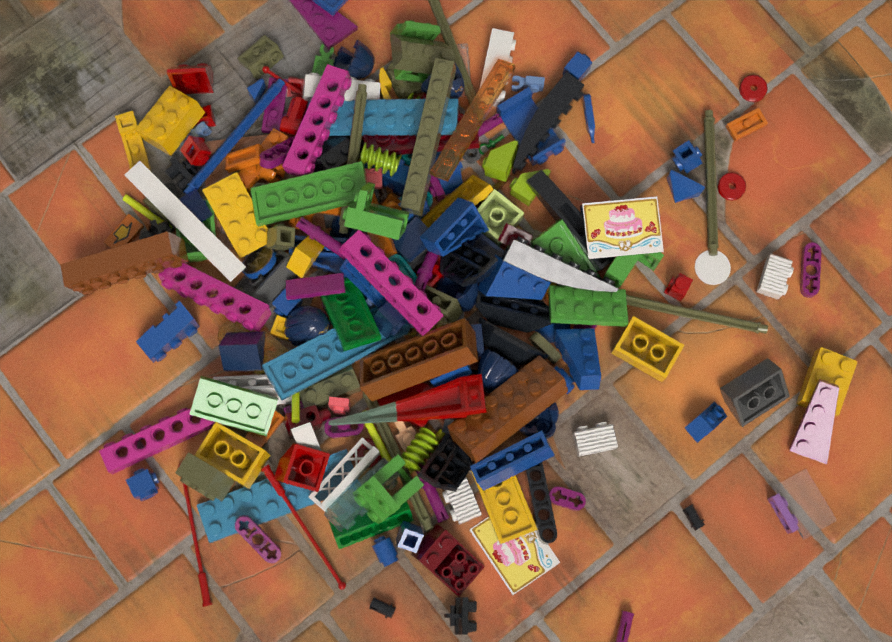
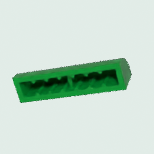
(366, 528)

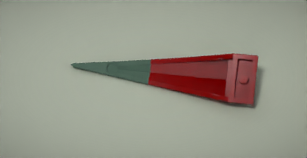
(450, 400)

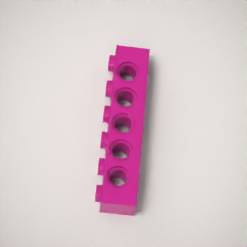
(331, 78)
(380, 281)
(253, 320)
(115, 463)

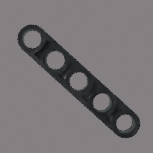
(541, 505)

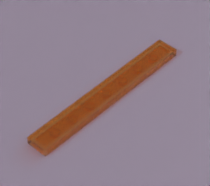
(472, 120)

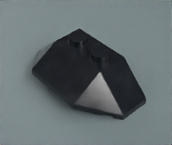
(334, 153)
(467, 265)
(514, 313)
(508, 346)
(446, 466)

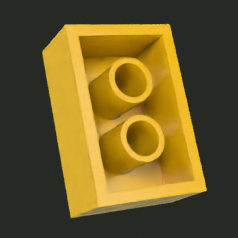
(170, 120)
(647, 349)
(830, 368)
(232, 455)

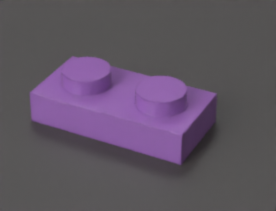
(787, 519)

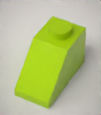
(500, 161)
(521, 189)

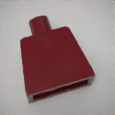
(308, 412)

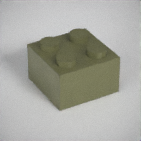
(204, 478)

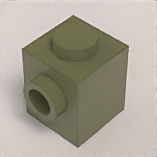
(280, 237)

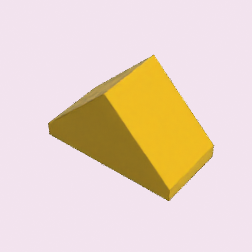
(304, 256)

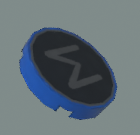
(259, 262)

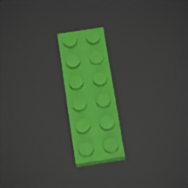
(307, 194)

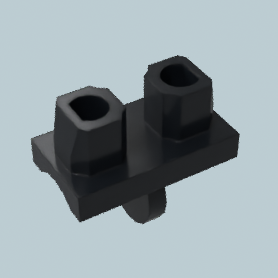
(176, 168)
(155, 229)
(459, 616)

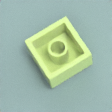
(497, 212)

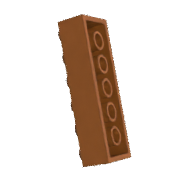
(124, 263)
(418, 359)
(509, 409)

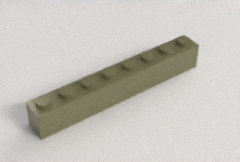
(428, 136)

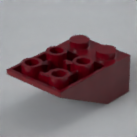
(448, 560)

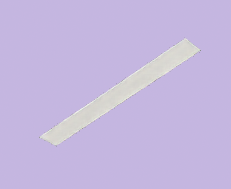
(185, 221)

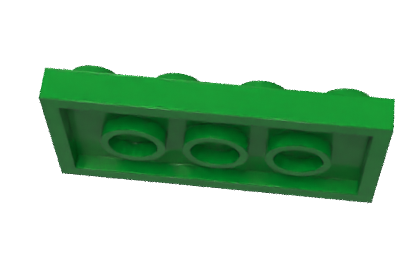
(351, 317)

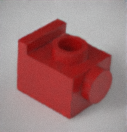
(199, 154)
(678, 286)

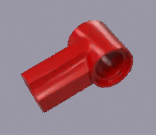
(294, 117)

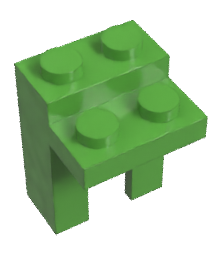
(417, 30)
(373, 217)
(624, 264)
(376, 498)

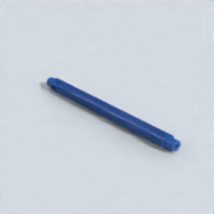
(235, 136)

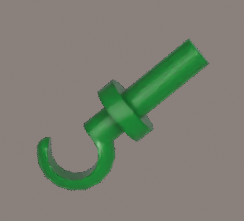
(491, 143)

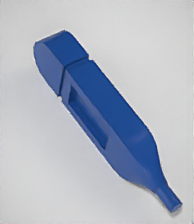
(589, 116)

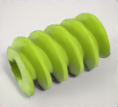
(380, 160)
(419, 448)

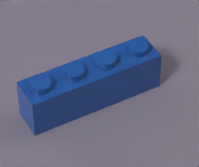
(512, 460)

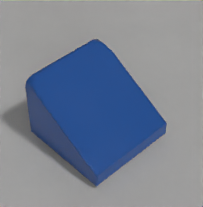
(256, 90)

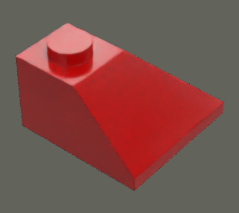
(302, 467)

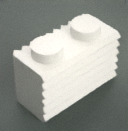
(775, 276)
(595, 439)
(462, 503)

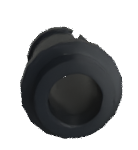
(693, 517)
(382, 607)

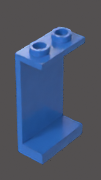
(516, 116)

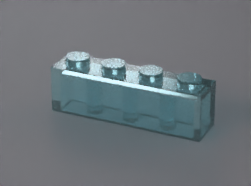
(346, 509)

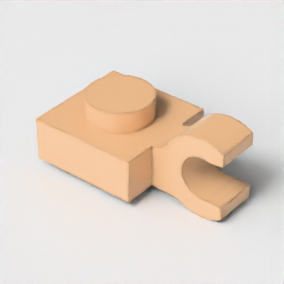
(405, 434)

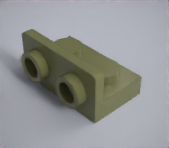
(260, 54)
(401, 87)

